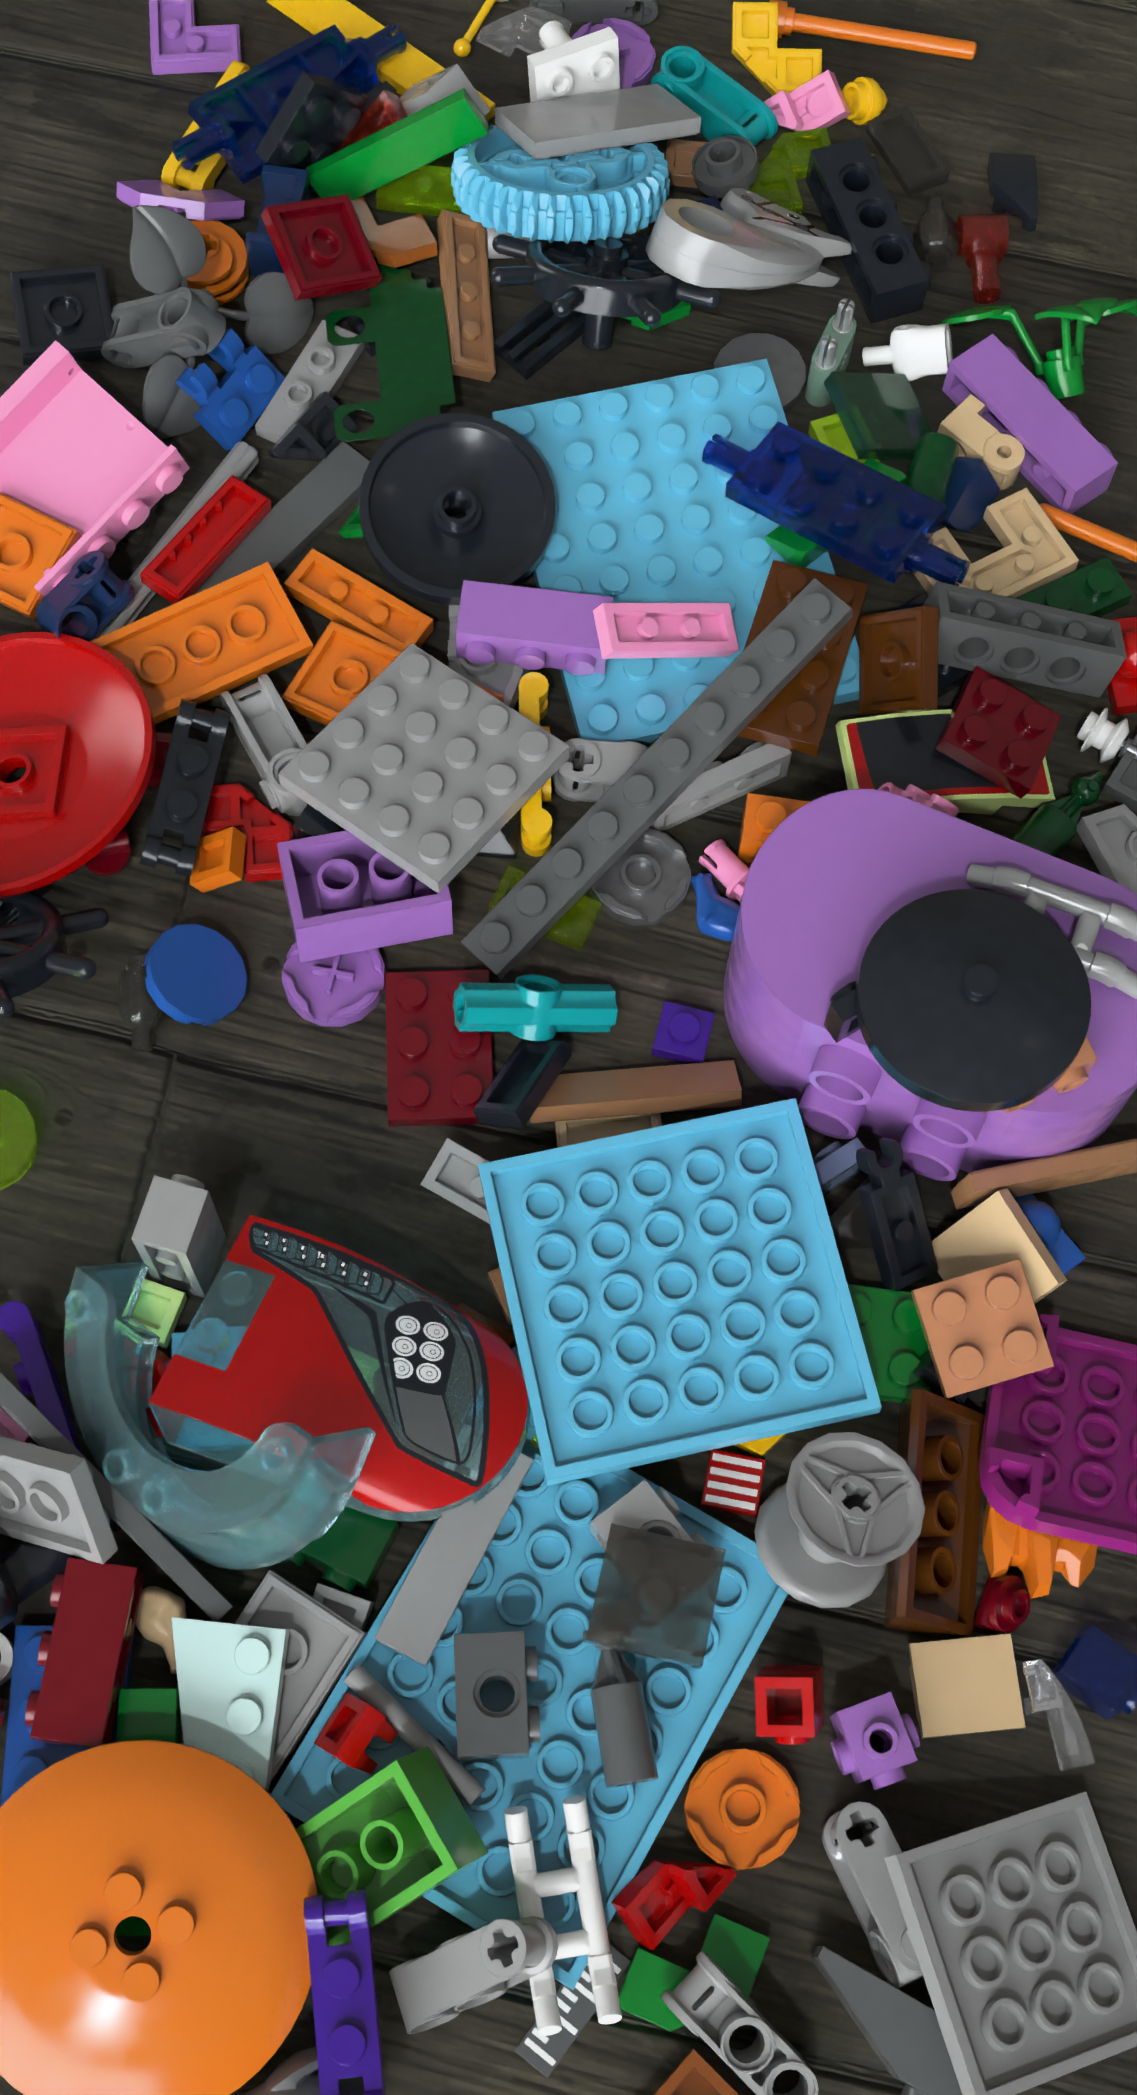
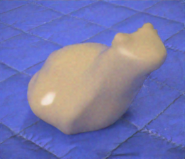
(155, 1620)

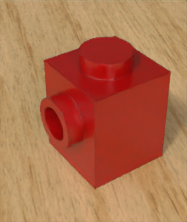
(789, 1703)

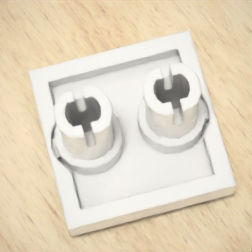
(574, 65)

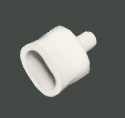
(914, 351)

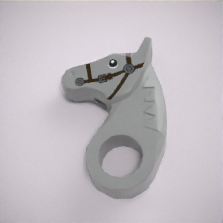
(743, 246)

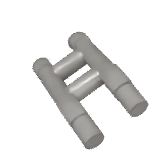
(1091, 915)

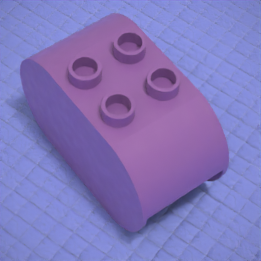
(802, 935)

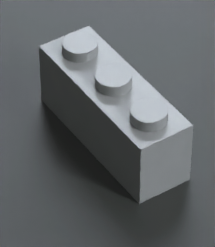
(180, 1234)

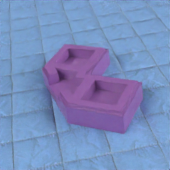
(198, 204)

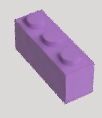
(529, 627)

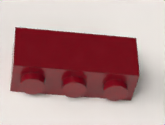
(85, 1654)

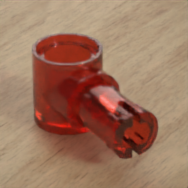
(983, 245)

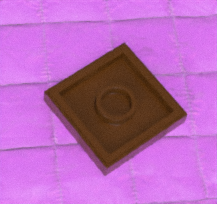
(898, 661)

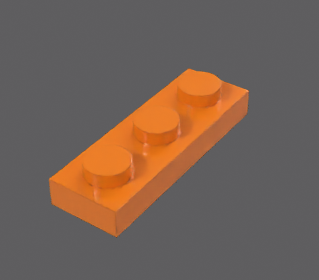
(356, 602)

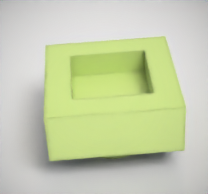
(159, 1309)

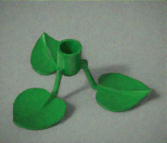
(1063, 365)

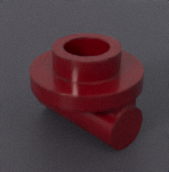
(112, 857)
(1003, 1604)

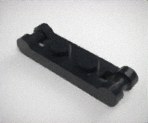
(185, 788)

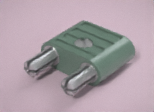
(831, 353)

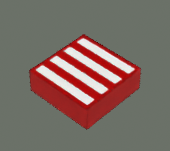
(732, 1483)

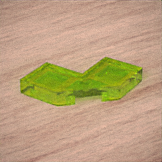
(786, 164)

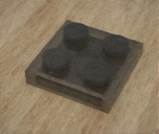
(655, 1596)

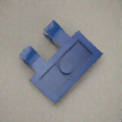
(241, 395)

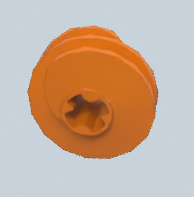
(225, 265)

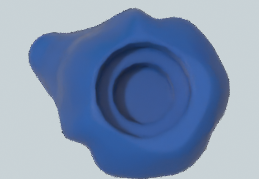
(714, 913)

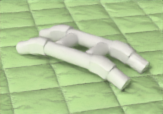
(579, 1878)

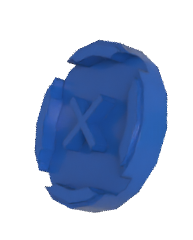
(195, 974)

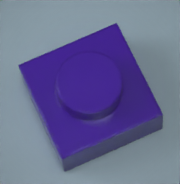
(682, 1033)

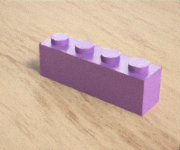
(1059, 452)

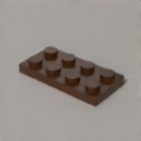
(802, 708)

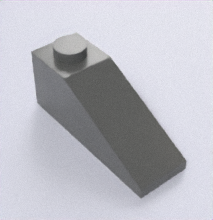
(894, 2024)

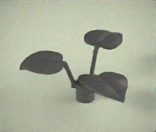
(162, 255)

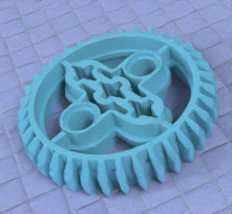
(562, 195)

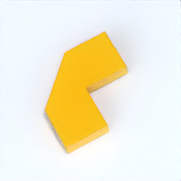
(756, 49)

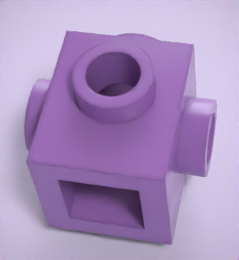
(894, 1731)

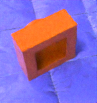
(219, 860)

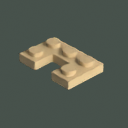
(1031, 552)

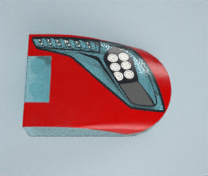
(340, 1347)

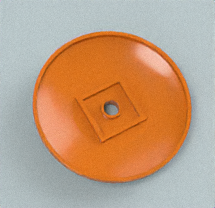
(212, 1874)

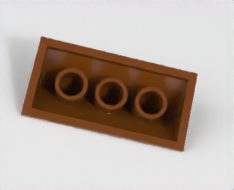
(936, 1579)

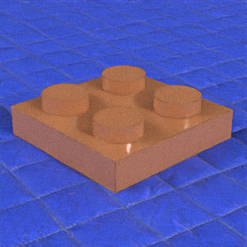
(982, 1328)

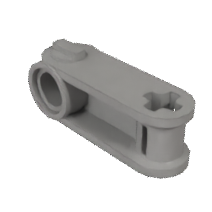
(267, 737)
(870, 1888)

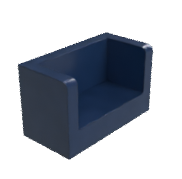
(280, 187)

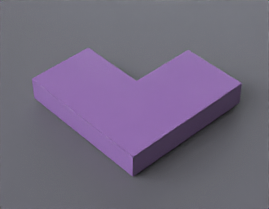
(186, 48)

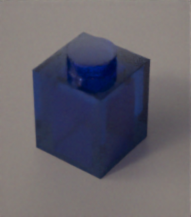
(1099, 1673)

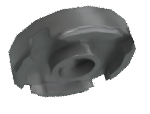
(783, 359)
(646, 881)

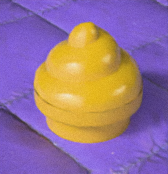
(864, 100)

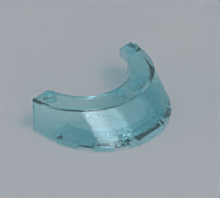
(230, 1517)

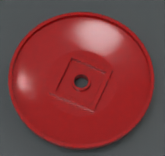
(86, 751)

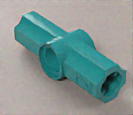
(534, 1007)

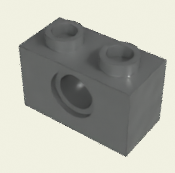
(489, 1658)

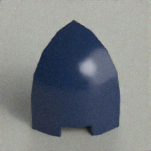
(969, 493)

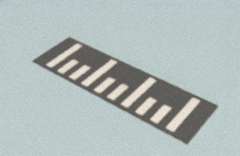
(575, 2011)

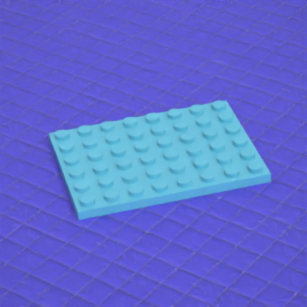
(655, 527)
(544, 1582)

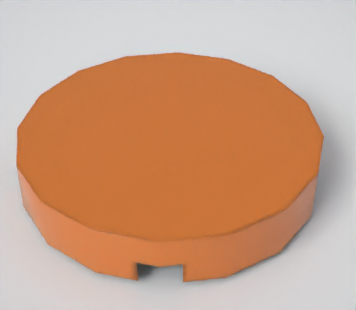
(742, 1809)

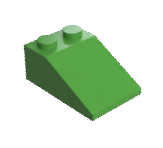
(391, 1837)

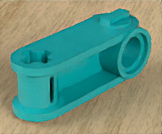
(719, 100)

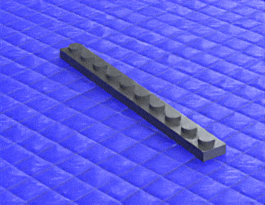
(657, 778)

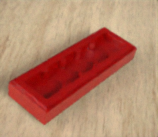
(206, 541)

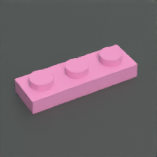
(665, 630)

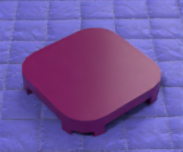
(1065, 1442)

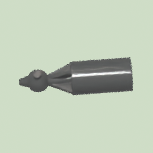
(621, 1721)

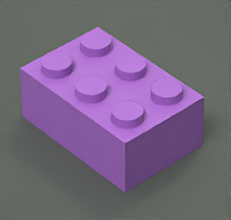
(354, 898)

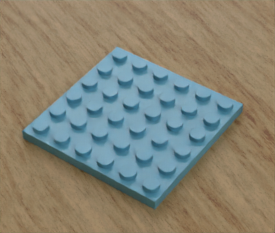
(675, 1291)

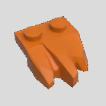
(1033, 1554)

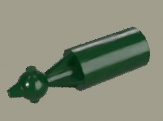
(933, 465)
(1056, 821)

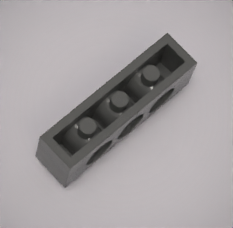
(1026, 640)

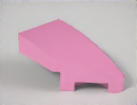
(811, 105)

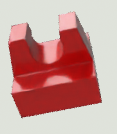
(351, 1731)

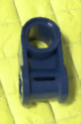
(85, 597)

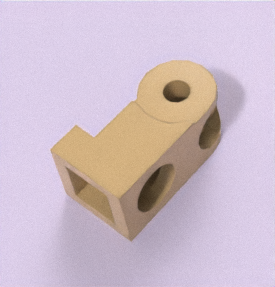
(981, 440)

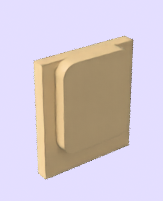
(965, 1686)

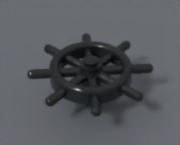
(598, 279)
(34, 919)

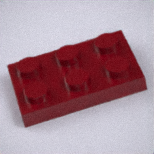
(431, 1065)

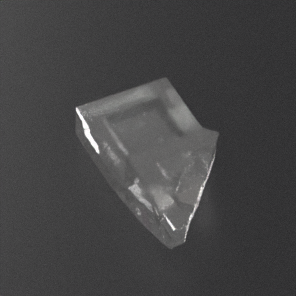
(519, 31)
(1065, 1725)

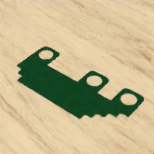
(411, 353)

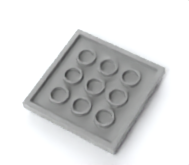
(424, 767)
(1023, 1946)

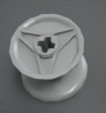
(839, 1520)

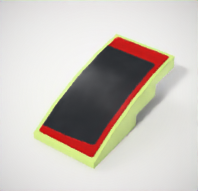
(903, 752)

